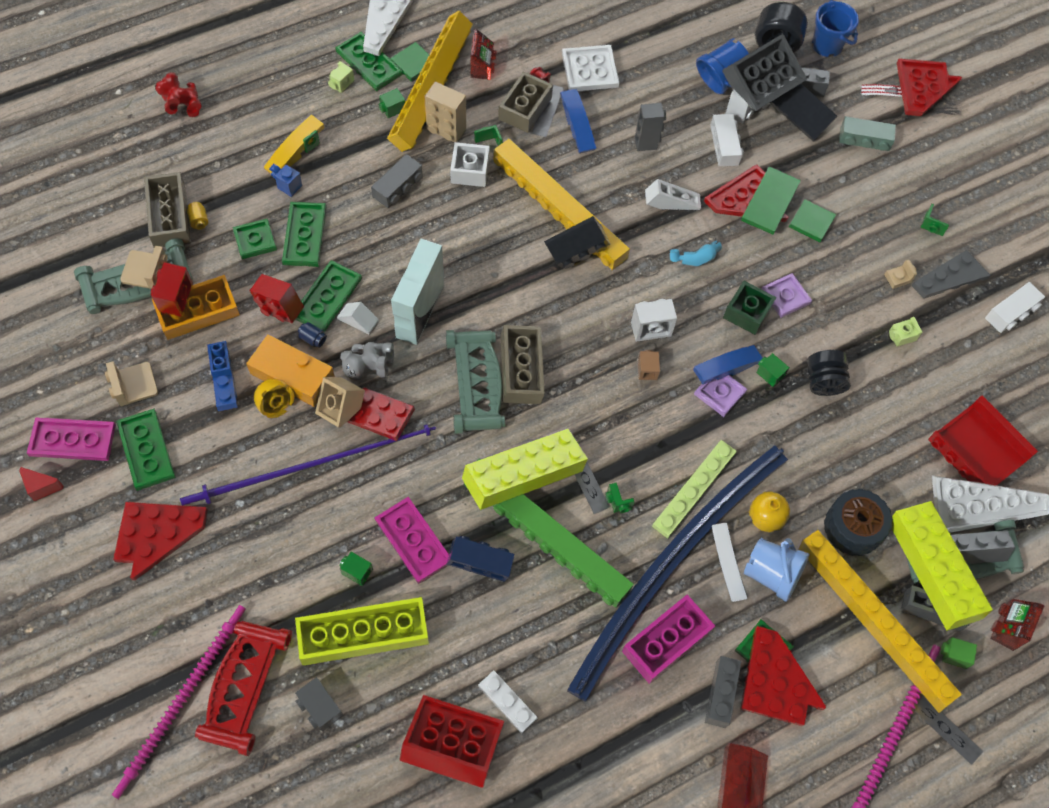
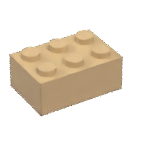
(445, 112)

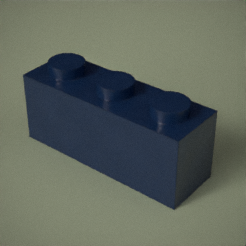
(480, 558)

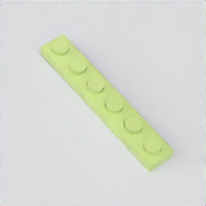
(694, 489)

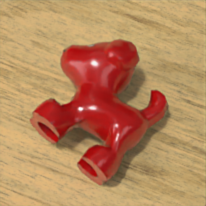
(171, 92)

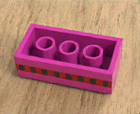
(668, 638)

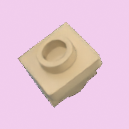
(901, 275)

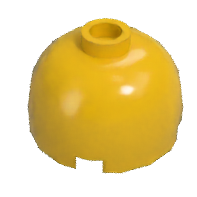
(273, 397)
(769, 511)

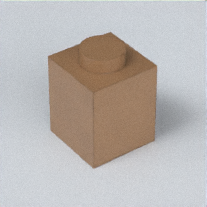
(648, 365)

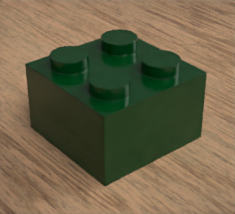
(749, 307)

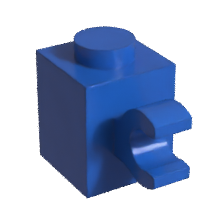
(287, 179)

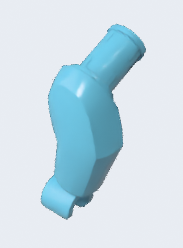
(697, 258)

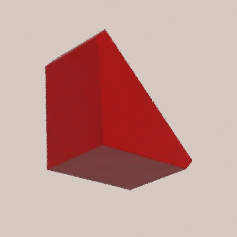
(39, 484)

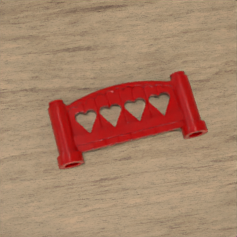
(234, 733)

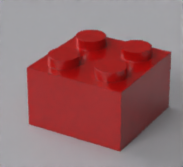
(172, 289)
(276, 298)

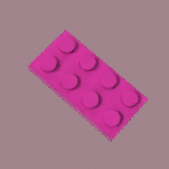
(71, 439)
(413, 540)

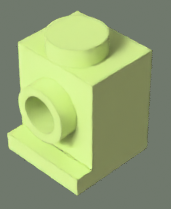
(341, 77)
(905, 332)

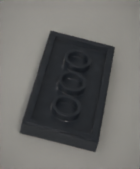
(804, 111)

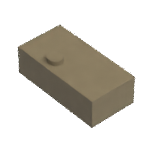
(522, 364)

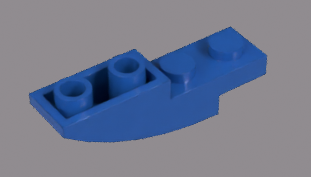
(222, 376)

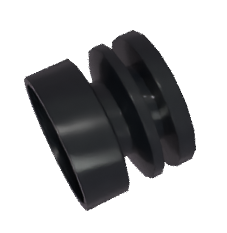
(828, 372)

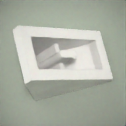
(358, 316)

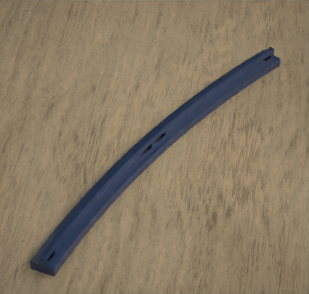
(655, 576)

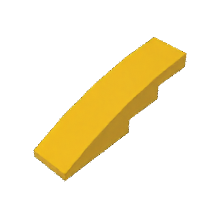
(291, 149)

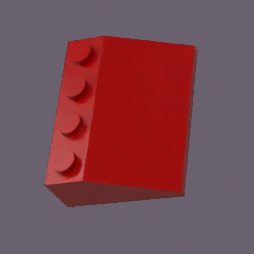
(451, 741)

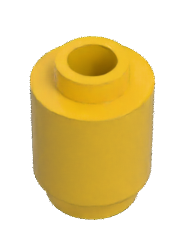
(197, 215)

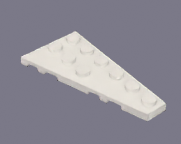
(382, 21)
(975, 505)

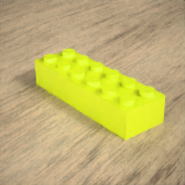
(524, 468)
(939, 566)
(361, 631)

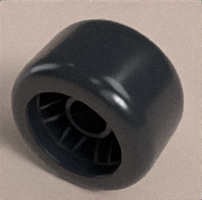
(782, 19)

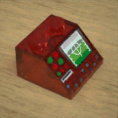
(482, 56)
(1016, 623)

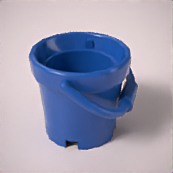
(834, 25)
(712, 64)

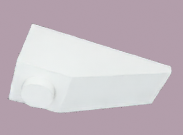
(669, 196)

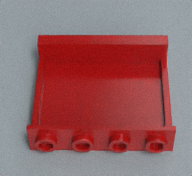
(982, 444)

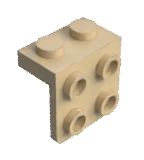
(142, 267)
(131, 383)

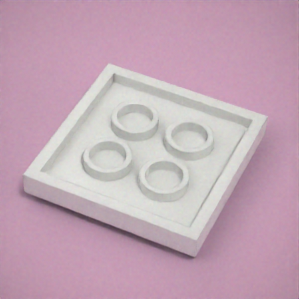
(590, 68)

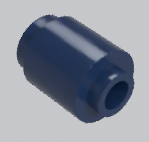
(312, 334)

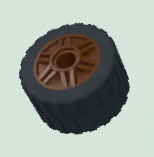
(858, 522)

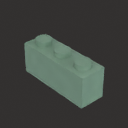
(867, 133)

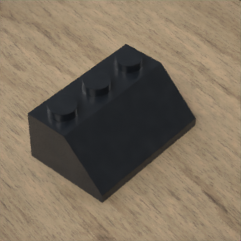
(577, 242)

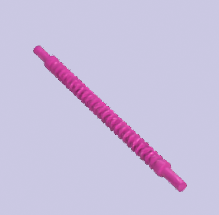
(886, 752)
(132, 771)

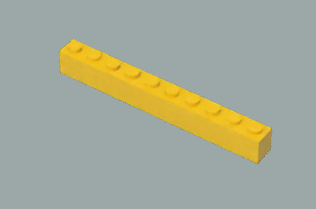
(436, 69)
(554, 197)
(880, 622)

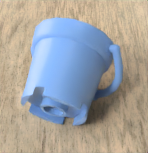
(777, 566)

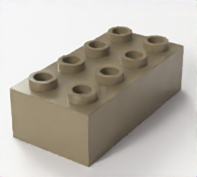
(166, 208)

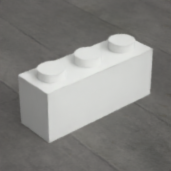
(726, 140)
(1015, 308)

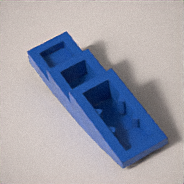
(578, 120)
(727, 364)

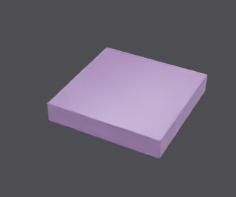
(789, 295)
(721, 394)

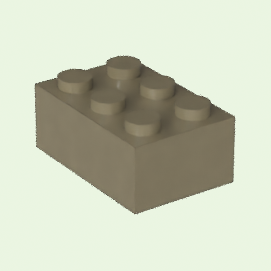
(525, 102)

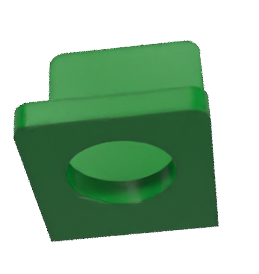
(488, 133)
(308, 147)
(933, 225)

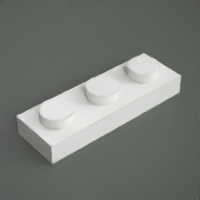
(507, 701)

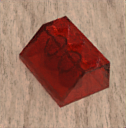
(742, 777)

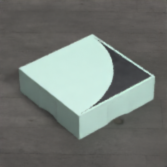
(418, 291)

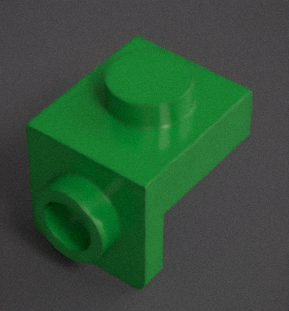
(614, 497)

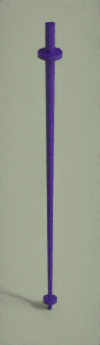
(206, 494)

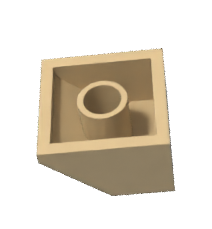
(338, 400)

